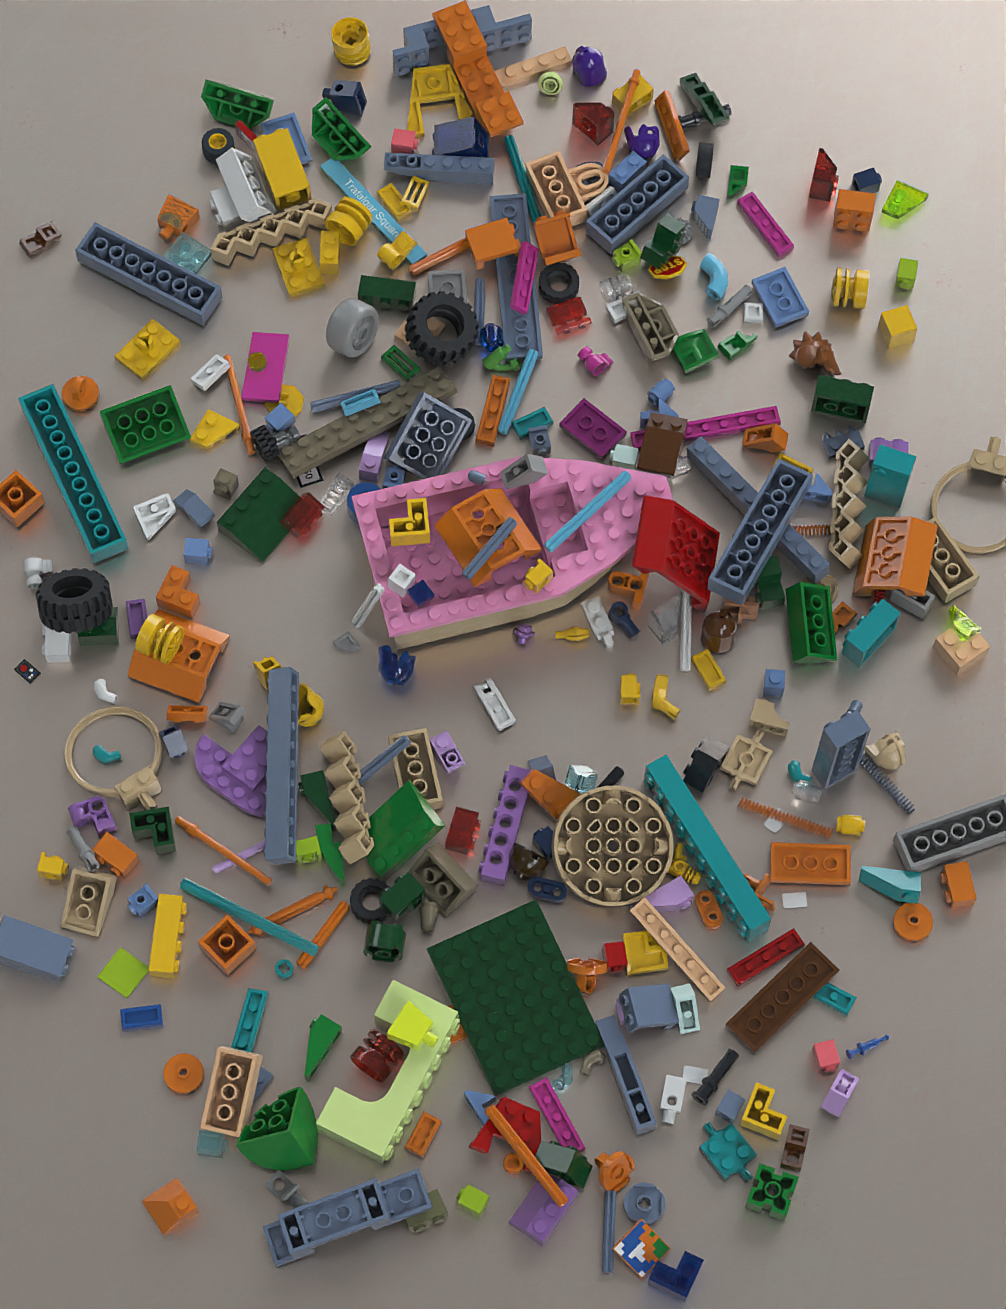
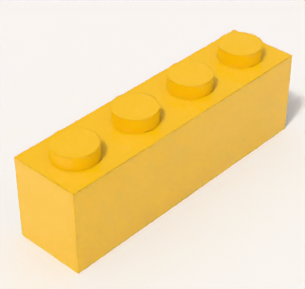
(167, 936)

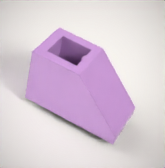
(446, 752)

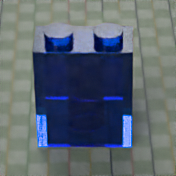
(461, 138)

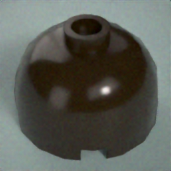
(526, 862)

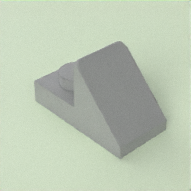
(228, 715)

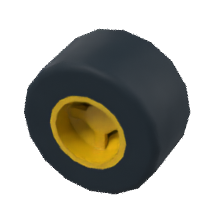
(216, 143)

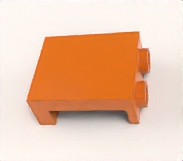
(556, 238)
(492, 241)

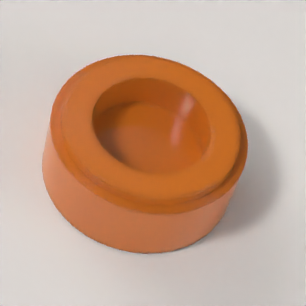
(512, 1163)

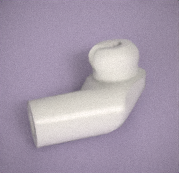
(102, 693)

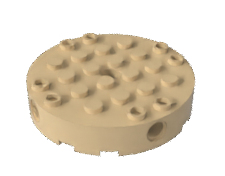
(583, 853)

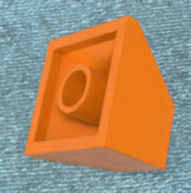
(170, 1206)

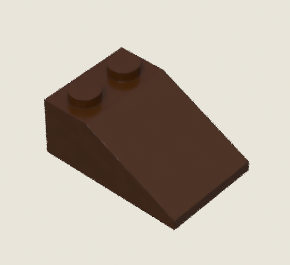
(662, 443)

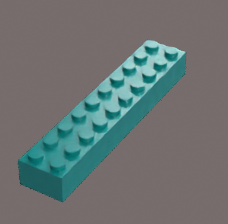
(73, 473)
(706, 848)

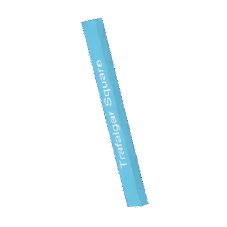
(381, 218)

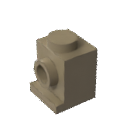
(225, 484)

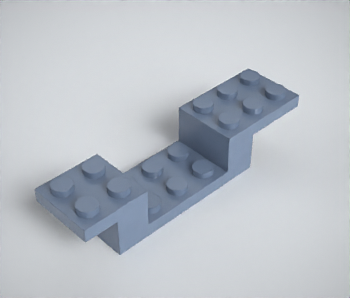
(427, 35)
(344, 1213)

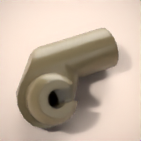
(590, 1059)

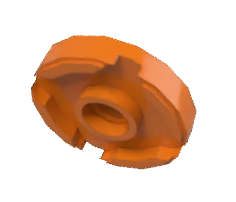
(908, 930)
(187, 1083)

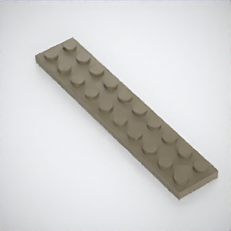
(361, 426)

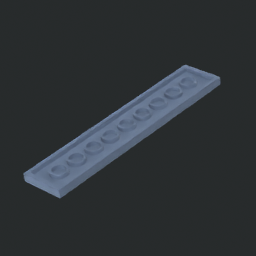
(519, 330)

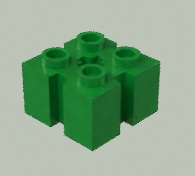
(782, 1186)

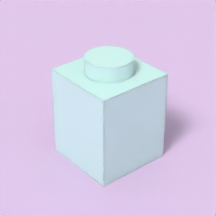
(624, 457)

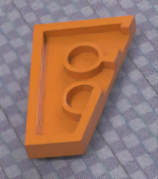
(548, 792)

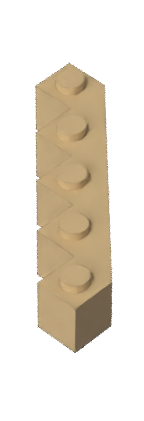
(270, 230)
(846, 504)
(348, 797)

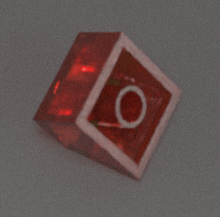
(593, 120)
(824, 178)

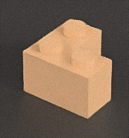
(960, 654)

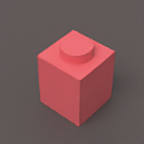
(404, 141)
(826, 1056)

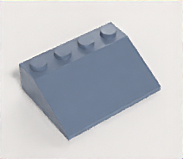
(427, 437)

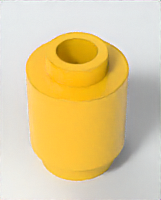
(850, 824)

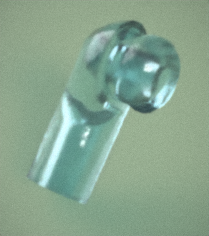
(565, 1079)

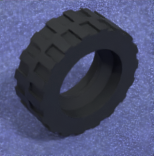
(565, 271)
(356, 897)

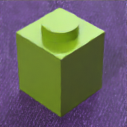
(906, 273)
(472, 1200)

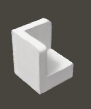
(401, 580)

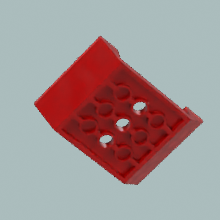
(667, 547)

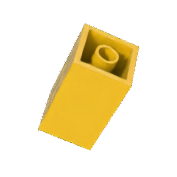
(282, 169)

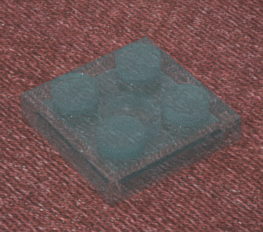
(188, 253)

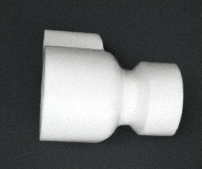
(34, 568)

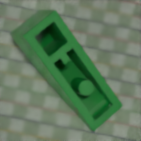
(321, 1039)

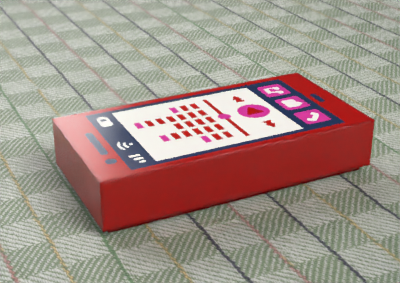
(245, 134)

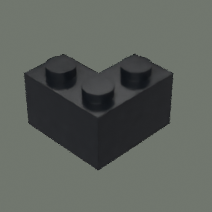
(705, 762)

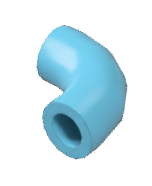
(717, 275)

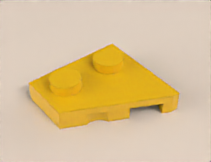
(212, 429)

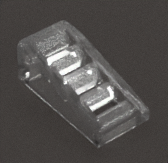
(339, 478)

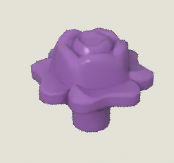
(523, 631)

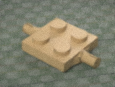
(746, 760)

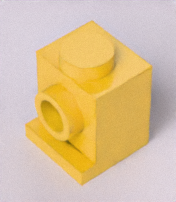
(538, 577)
(629, 689)
(52, 867)

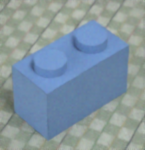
(626, 171)

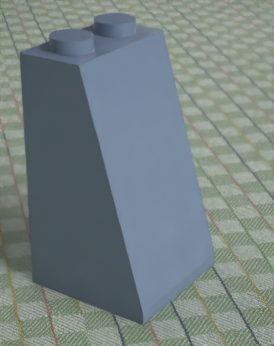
(33, 949)

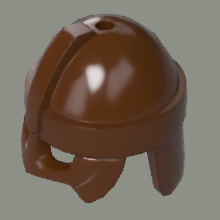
(718, 632)

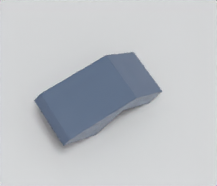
(194, 507)

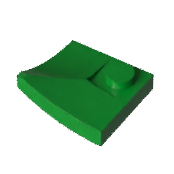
(695, 350)

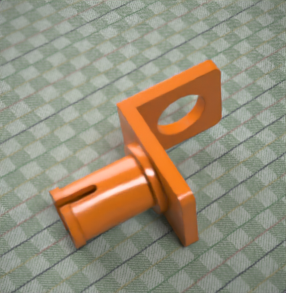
(759, 888)

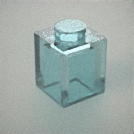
(211, 1144)

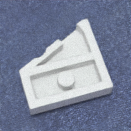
(154, 514)

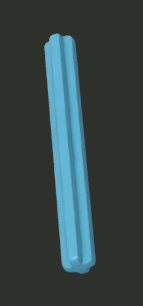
(517, 392)

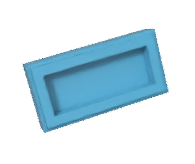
(360, 402)

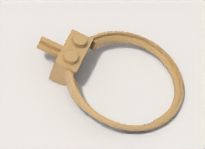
(982, 460)
(138, 787)

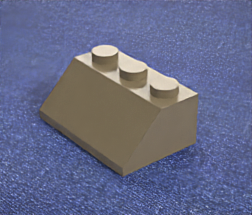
(443, 879)

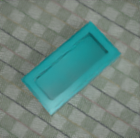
(537, 418)

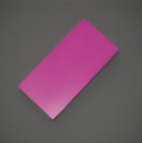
(266, 384)

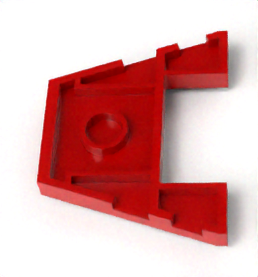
(521, 1118)

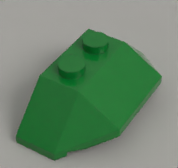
(233, 104)
(336, 133)

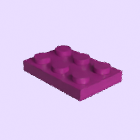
(592, 428)

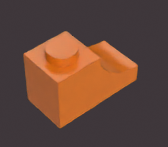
(766, 437)

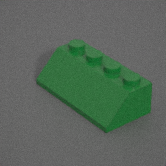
(811, 623)

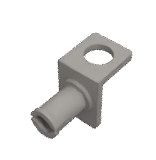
(289, 1191)

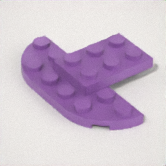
(237, 775)

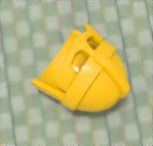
(309, 707)

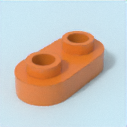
(708, 908)

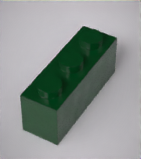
(387, 292)

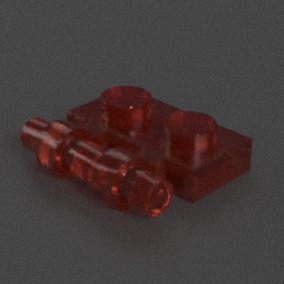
(568, 311)

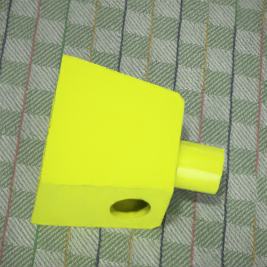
(412, 1028)

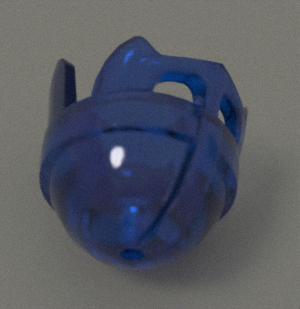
(391, 669)

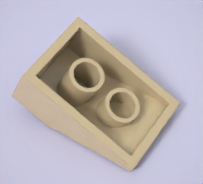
(88, 900)

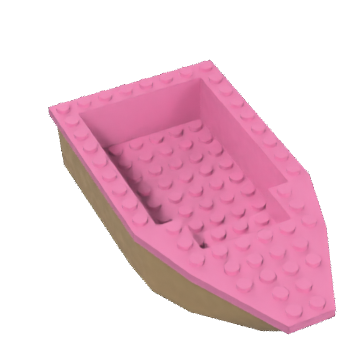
(503, 599)

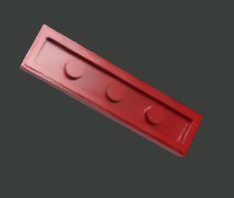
(765, 957)

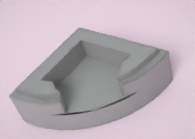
(346, 643)

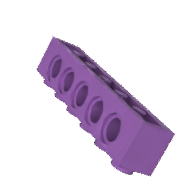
(498, 872)

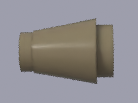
(428, 915)

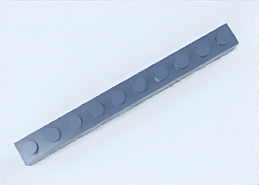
(742, 495)
(281, 766)

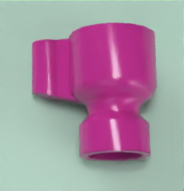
(594, 362)

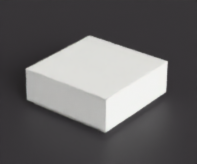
(753, 312)

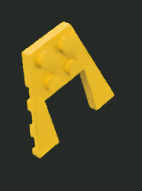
(434, 85)

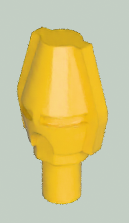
(573, 634)

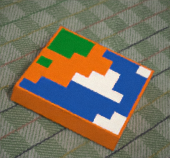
(641, 1248)

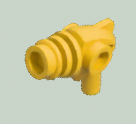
(680, 867)

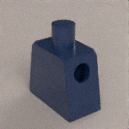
(347, 96)

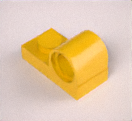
(396, 252)

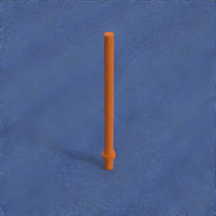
(633, 82)

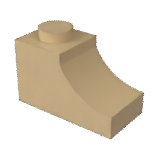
(766, 719)

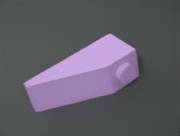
(373, 457)
(670, 896)

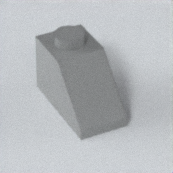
(524, 471)

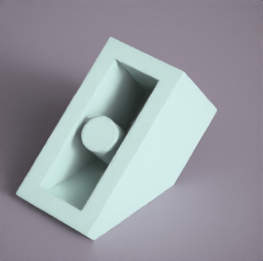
(686, 1008)

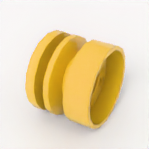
(351, 41)
(349, 219)
(850, 288)
(159, 638)

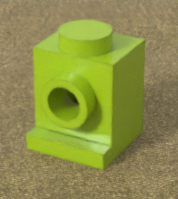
(625, 261)
(308, 849)

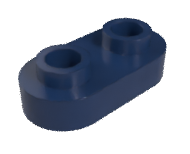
(547, 888)

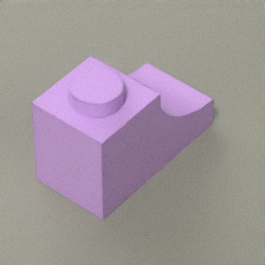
(839, 1093)

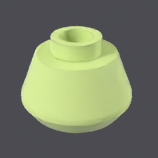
(550, 83)

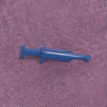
(862, 1048)

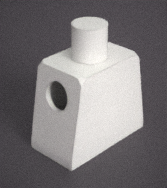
(673, 1088)

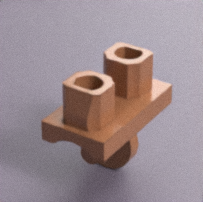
(746, 611)

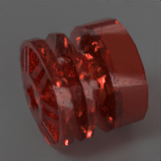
(375, 1058)

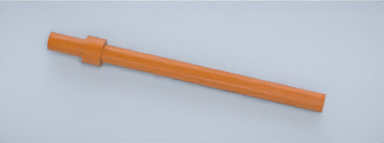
(246, 437)
(193, 830)

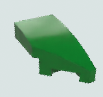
(737, 179)
(735, 344)

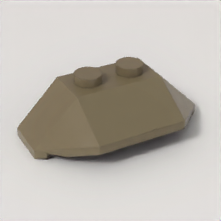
(650, 325)

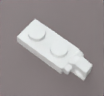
(598, 621)

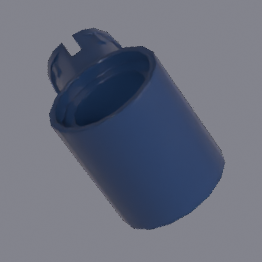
(624, 619)

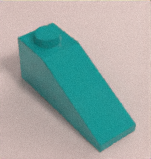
(897, 884)

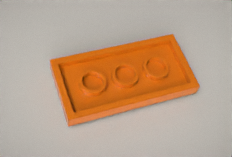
(810, 863)

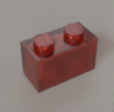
(302, 515)
(462, 831)

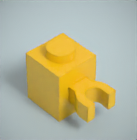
(263, 667)

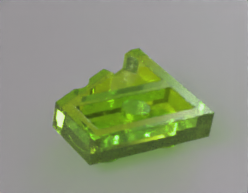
(964, 625)

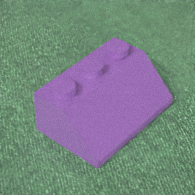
(540, 1214)

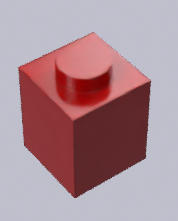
(615, 957)

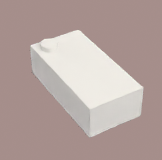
(245, 185)

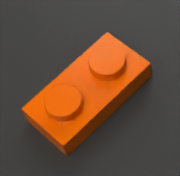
(181, 713)

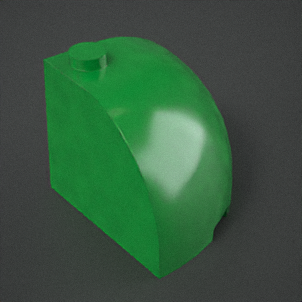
(282, 1133)

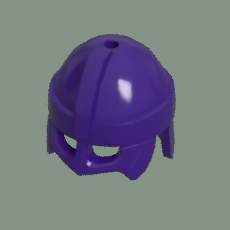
(589, 66)
(643, 144)

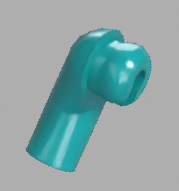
(105, 756)
(796, 773)

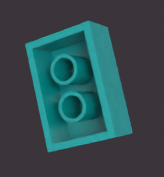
(870, 632)

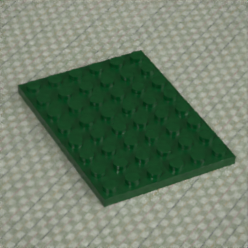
(515, 997)

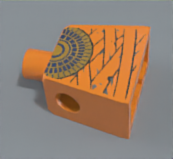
(176, 217)

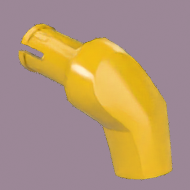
(659, 697)

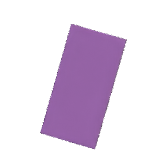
(136, 616)

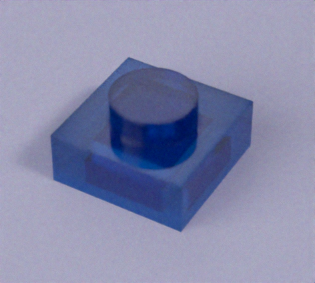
(420, 593)

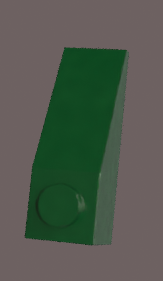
(317, 795)

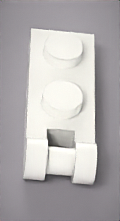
(494, 704)

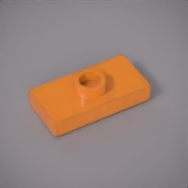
(423, 1134)

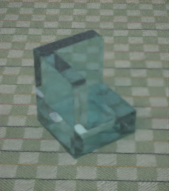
(581, 778)

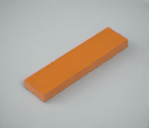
(672, 125)
(493, 410)

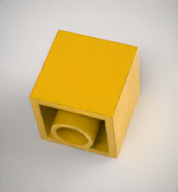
(897, 326)

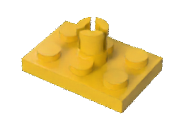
(298, 267)
(147, 349)

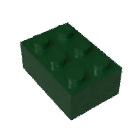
(842, 398)

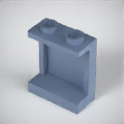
(648, 1007)

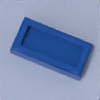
(141, 1017)

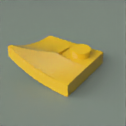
(643, 954)

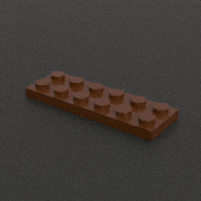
(782, 997)

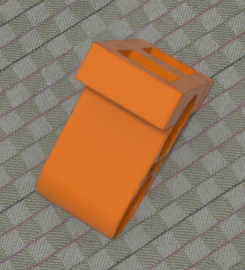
(625, 590)

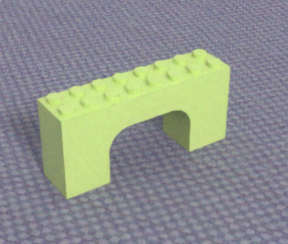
(378, 1125)

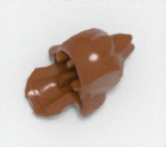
(814, 351)

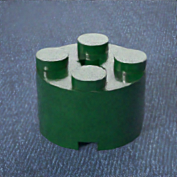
(384, 941)

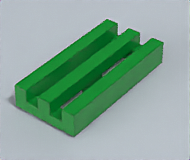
(416, 369)

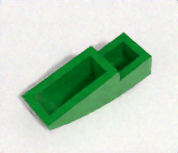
(330, 852)

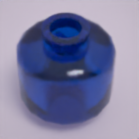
(491, 337)

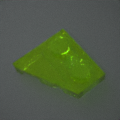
(903, 200)

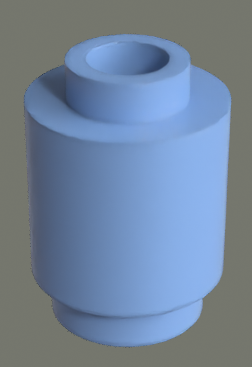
(661, 390)

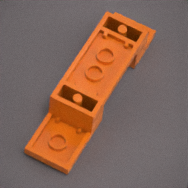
(472, 67)

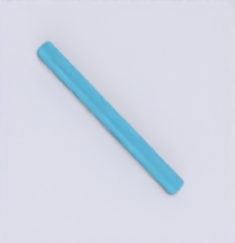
(585, 513)

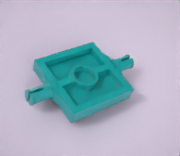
(728, 1151)

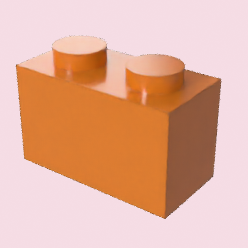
(115, 855)
(958, 884)

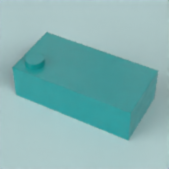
(890, 476)

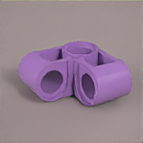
(83, 814)

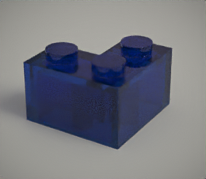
(676, 1281)

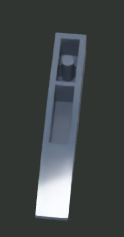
(442, 167)
(626, 1075)

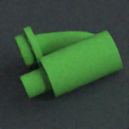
(493, 360)

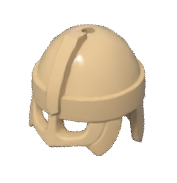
(887, 751)

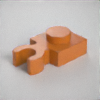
(842, 616)

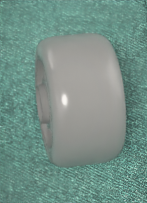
(352, 327)

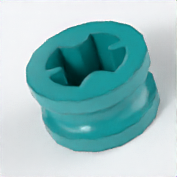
(278, 971)

